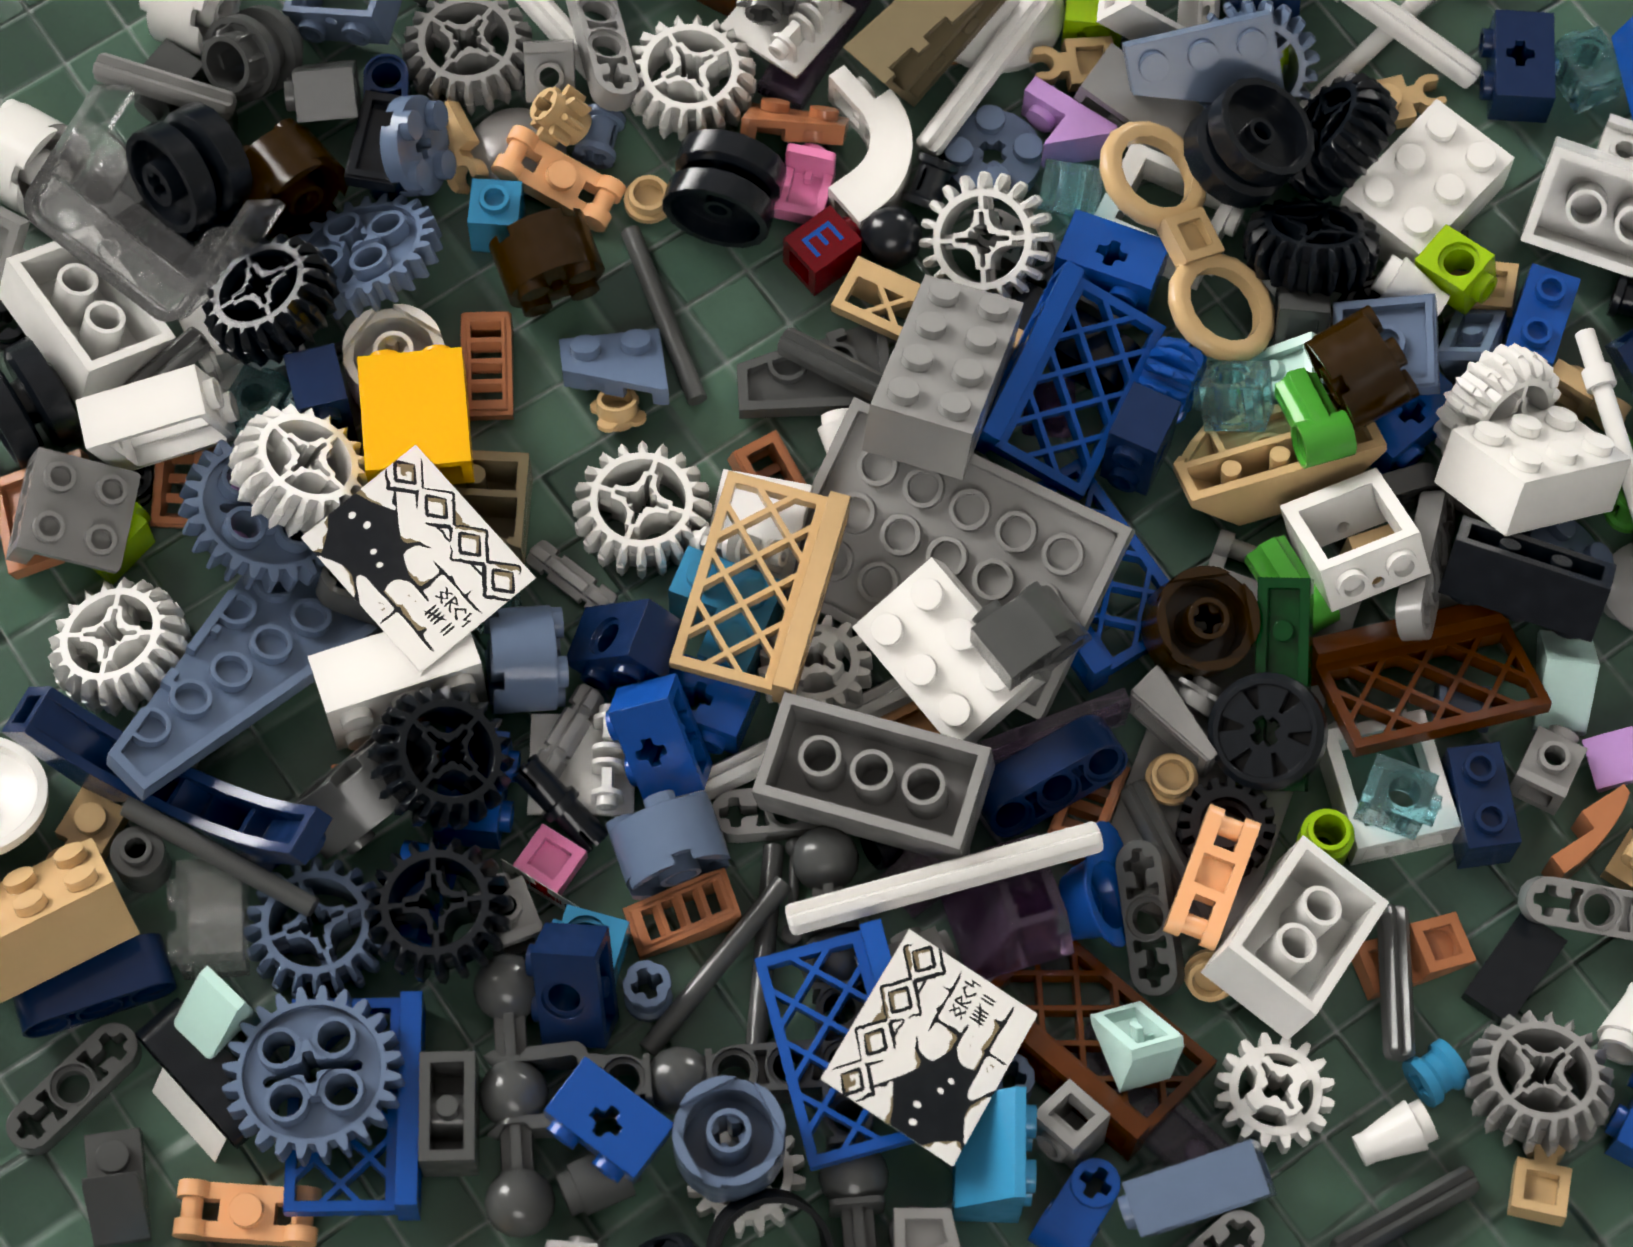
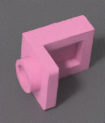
(808, 176)

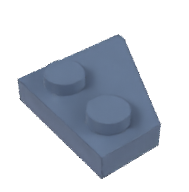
(616, 363)

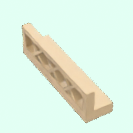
(885, 290)

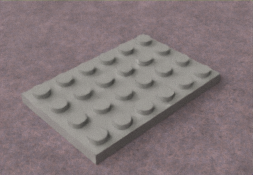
(988, 529)

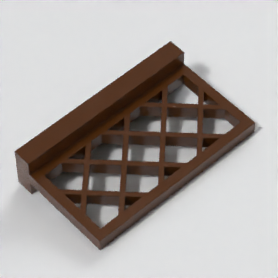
(1457, 633)
(1056, 1064)

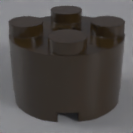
(298, 172)
(547, 260)
(1361, 368)
(1211, 598)

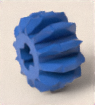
(1173, 371)

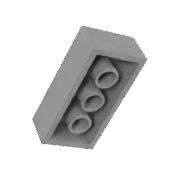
(942, 377)
(873, 778)

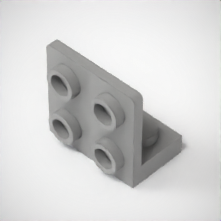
(73, 511)

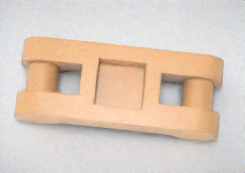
(558, 178)
(1212, 877)
(244, 1216)

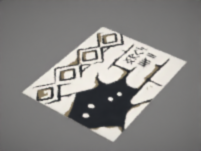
(418, 558)
(929, 1047)

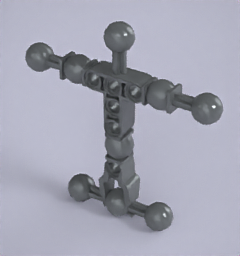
(517, 1092)

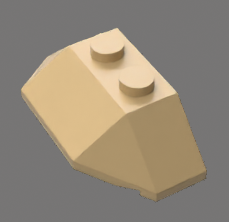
(1253, 473)

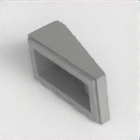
(1167, 717)

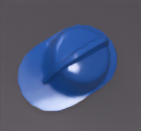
(1093, 893)

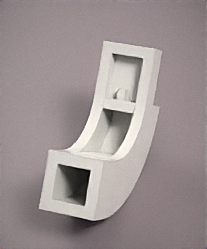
(888, 138)

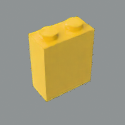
(417, 402)

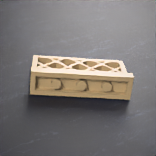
(806, 595)

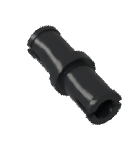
(560, 803)

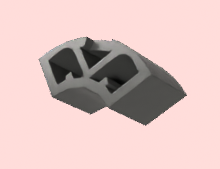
(1027, 634)
(351, 801)

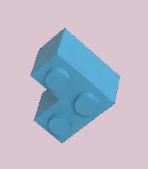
(718, 599)

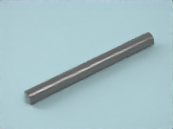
(663, 315)
(219, 856)
(764, 945)
(715, 966)

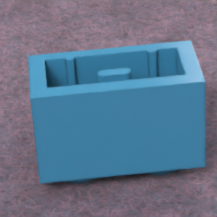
(992, 1170)

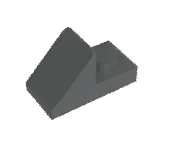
(116, 1188)

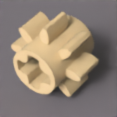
(560, 116)

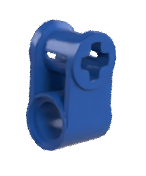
(1073, 1216)

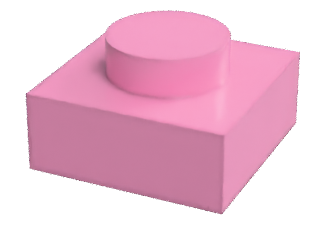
(551, 859)

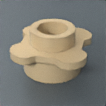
(617, 413)

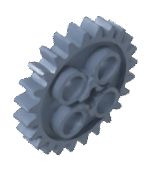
(376, 249)
(215, 514)
(318, 1122)

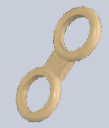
(1189, 242)

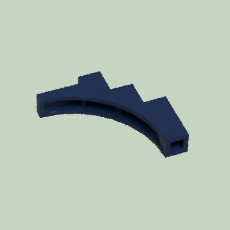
(242, 821)

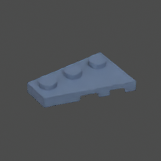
(1204, 58)

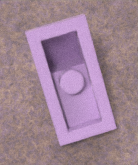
(1074, 128)

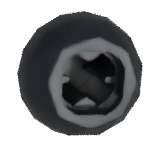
(892, 236)

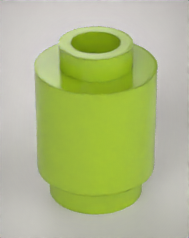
(1330, 832)

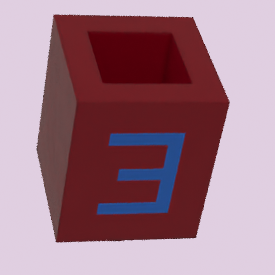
(822, 249)

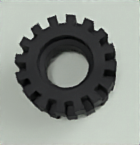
(1233, 799)

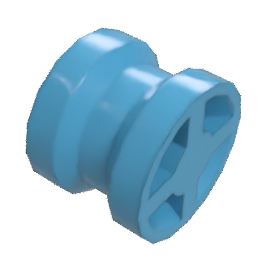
(1436, 1072)

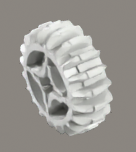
(698, 55)
(985, 216)
(1496, 388)
(295, 467)
(606, 493)
(109, 634)

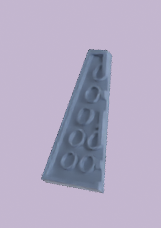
(232, 675)

